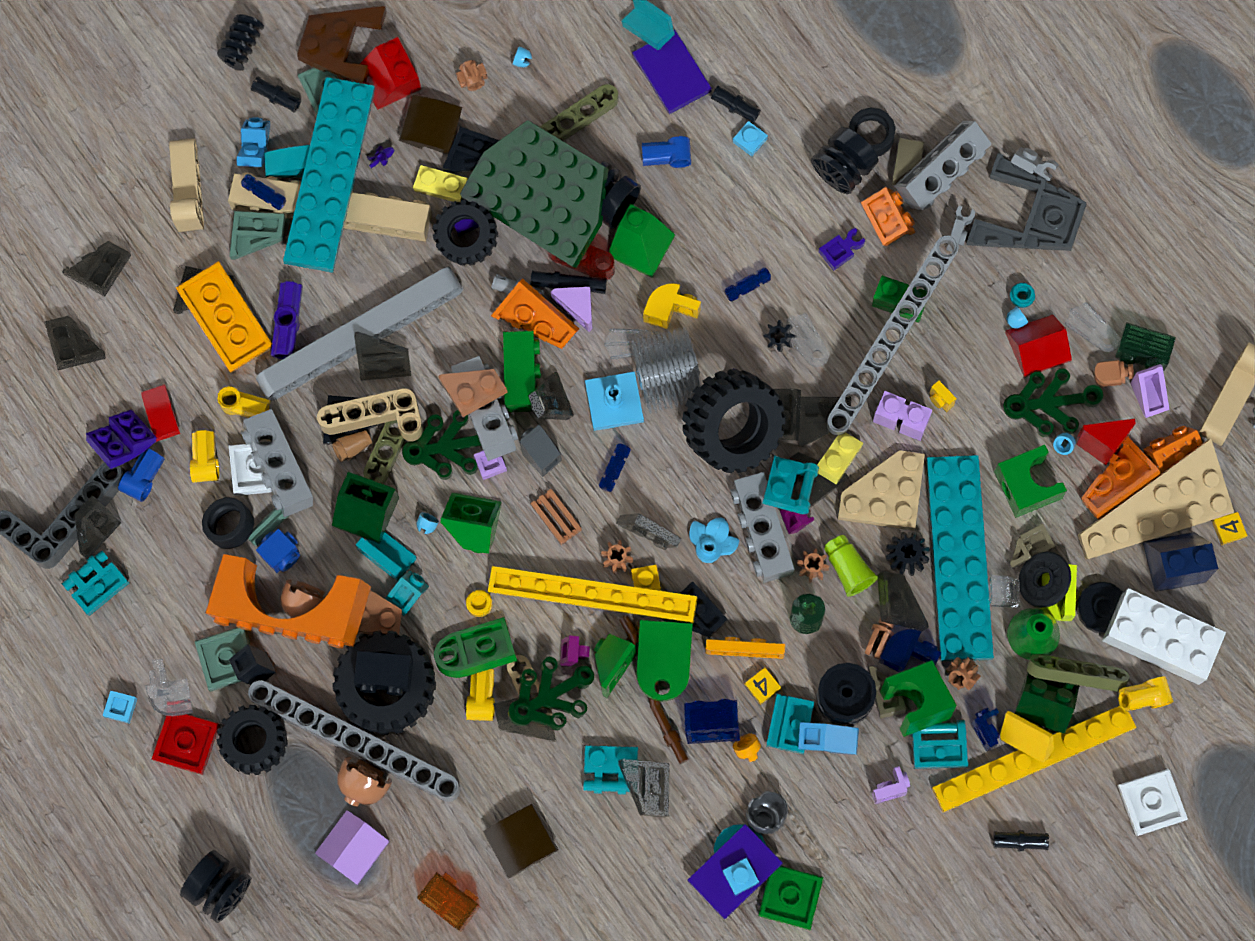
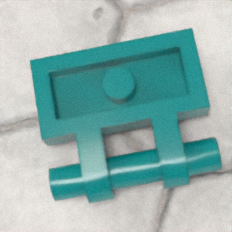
(99, 588)
(604, 760)

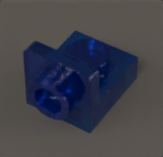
(986, 733)

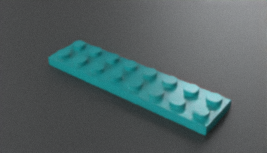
(329, 175)
(959, 558)

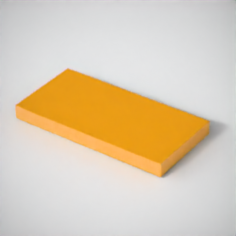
(224, 317)

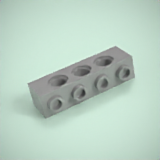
(912, 185)
(267, 427)
(497, 441)
(780, 564)

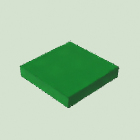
(791, 897)

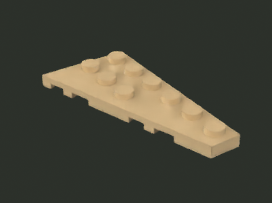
(1175, 500)

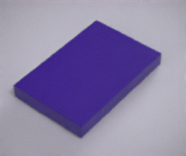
(672, 73)
(713, 885)

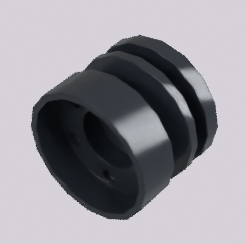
(844, 160)
(618, 196)
(220, 889)

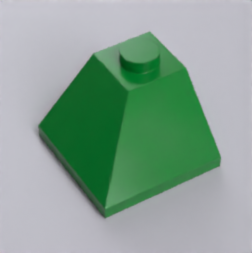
(641, 241)
(471, 521)
(612, 660)

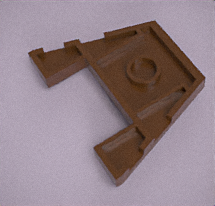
(329, 40)

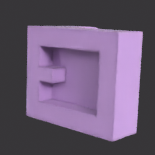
(888, 791)

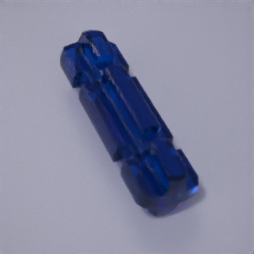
(263, 192)
(747, 284)
(614, 467)

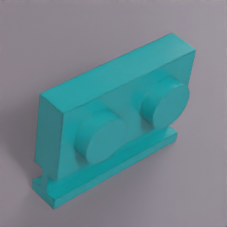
(786, 721)

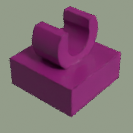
(794, 521)
(572, 651)

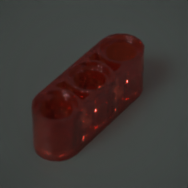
(589, 264)

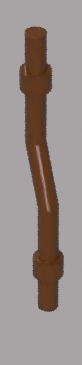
(670, 736)

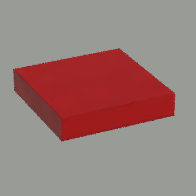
(186, 743)

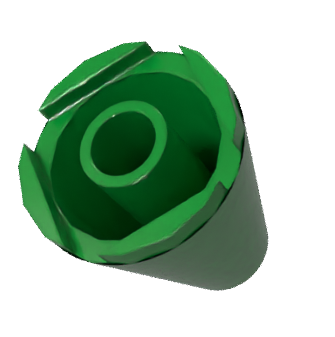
(1026, 639)

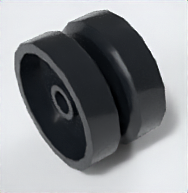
(860, 688)

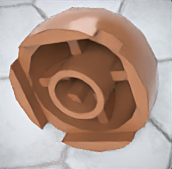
(300, 598)
(361, 782)

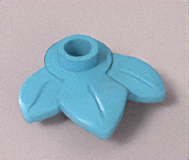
(712, 536)

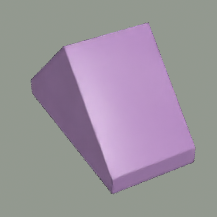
(576, 303)
(1151, 390)

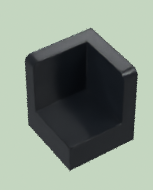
(251, 665)

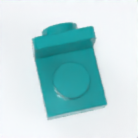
(407, 591)

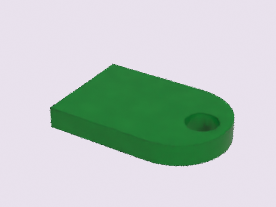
(475, 649)
(663, 656)

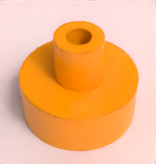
(747, 747)

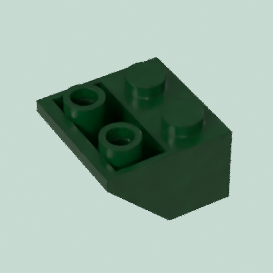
(364, 507)
(1047, 702)

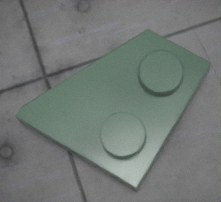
(255, 232)

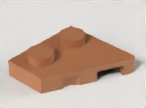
(472, 389)
(380, 615)

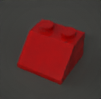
(390, 73)

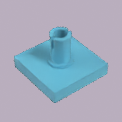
(614, 401)

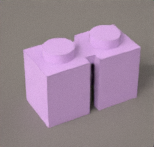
(914, 416)

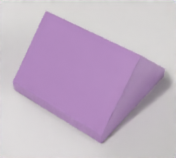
(352, 847)

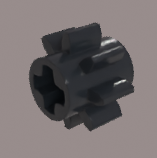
(775, 330)

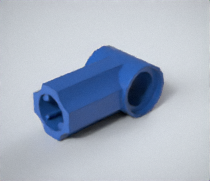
(673, 152)
(139, 480)

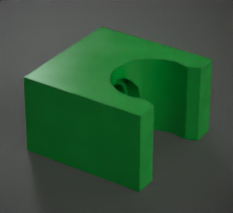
(1020, 488)
(927, 691)

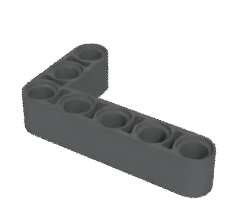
(63, 521)

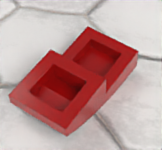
(160, 412)

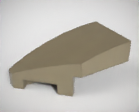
(908, 156)
(1031, 543)
(890, 707)

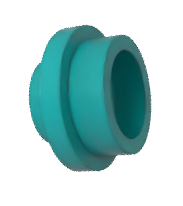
(1022, 288)

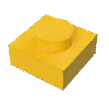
(942, 397)
(646, 577)

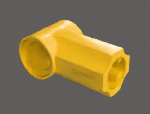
(245, 405)
(204, 464)
(1151, 693)
(481, 699)

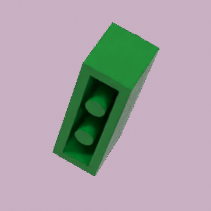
(520, 369)

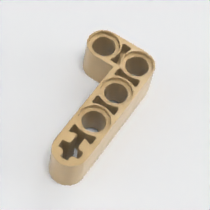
(187, 203)
(1231, 398)
(369, 417)

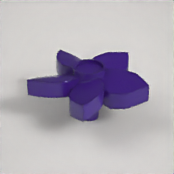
(380, 156)

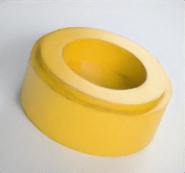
(479, 603)

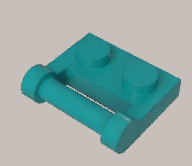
(782, 481)
(941, 752)

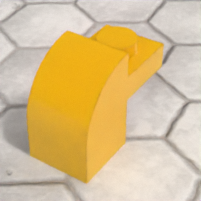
(667, 300)

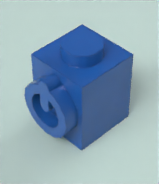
(279, 550)

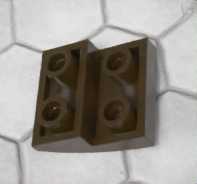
(430, 124)
(520, 840)

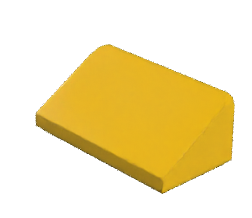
(1027, 737)

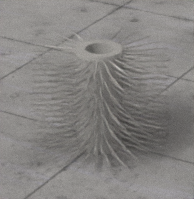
(666, 369)

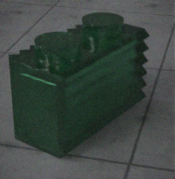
(1144, 346)

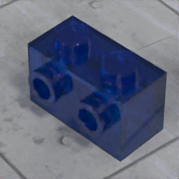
(712, 721)

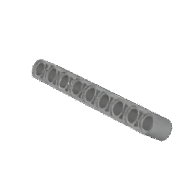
(895, 323)
(340, 343)
(345, 731)

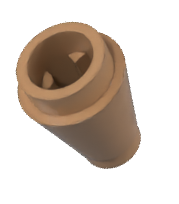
(351, 445)

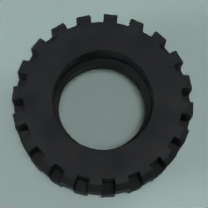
(756, 437)
(399, 714)

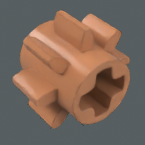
(471, 75)
(614, 563)
(812, 572)
(963, 673)

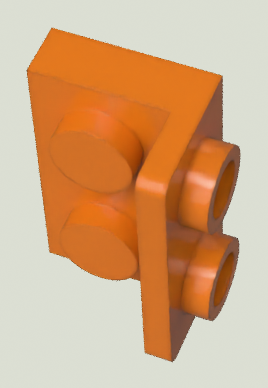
(888, 215)
(1171, 449)

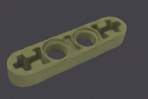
(575, 114)
(386, 439)
(1077, 672)

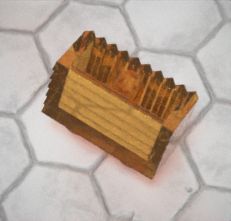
(449, 901)

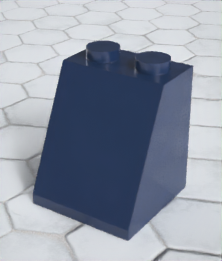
(1180, 561)

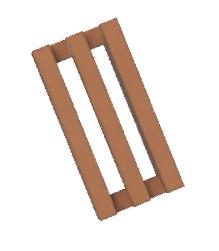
(543, 500)

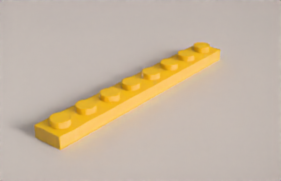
(592, 594)
(1020, 765)

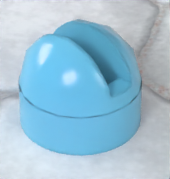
(520, 56)
(1016, 318)
(1070, 445)
(427, 522)

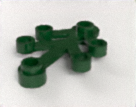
(1048, 403)
(445, 446)
(548, 697)

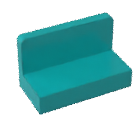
(649, 23)
(387, 555)

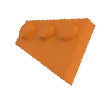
(533, 312)
(1123, 477)

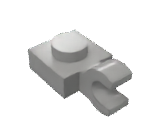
(1031, 162)
(960, 221)

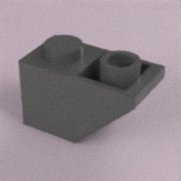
(539, 450)

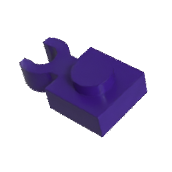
(839, 251)

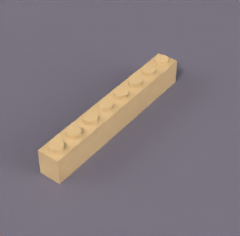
(365, 211)

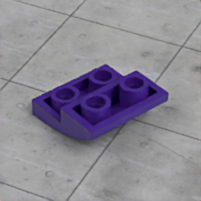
(121, 439)

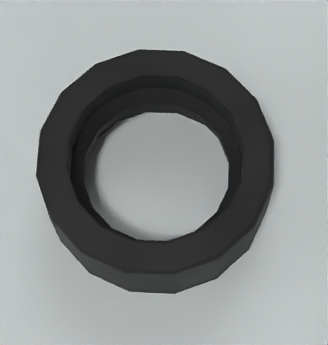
(881, 117)
(214, 514)

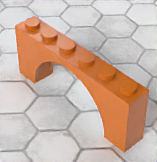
(332, 620)

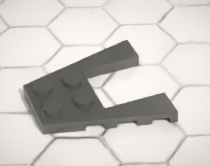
(1052, 219)

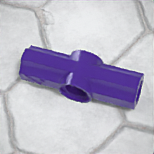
(288, 306)

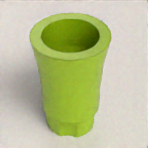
(849, 566)

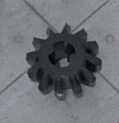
(898, 549)

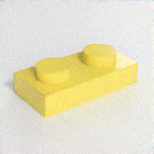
(439, 184)
(839, 457)

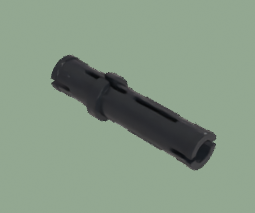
(558, 280)

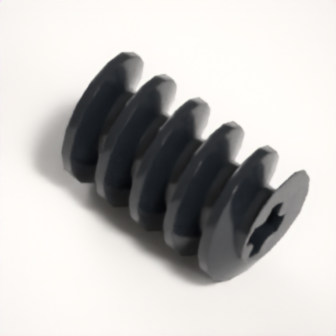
(238, 40)

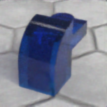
(904, 645)

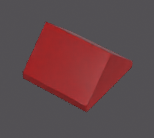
(1040, 345)
(1104, 438)

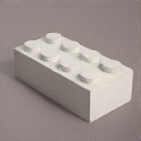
(1164, 636)

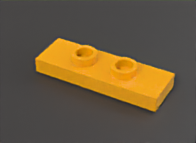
(734, 647)

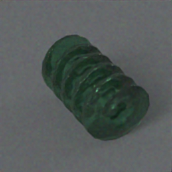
(807, 604)

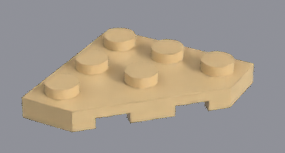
(886, 494)

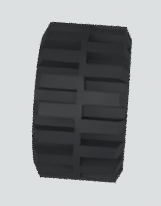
(446, 222)
(239, 722)

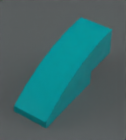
(286, 162)

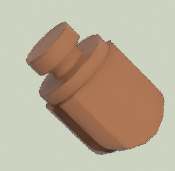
(1112, 373)
(881, 629)

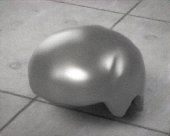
(767, 812)

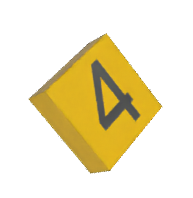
(1229, 528)
(762, 686)

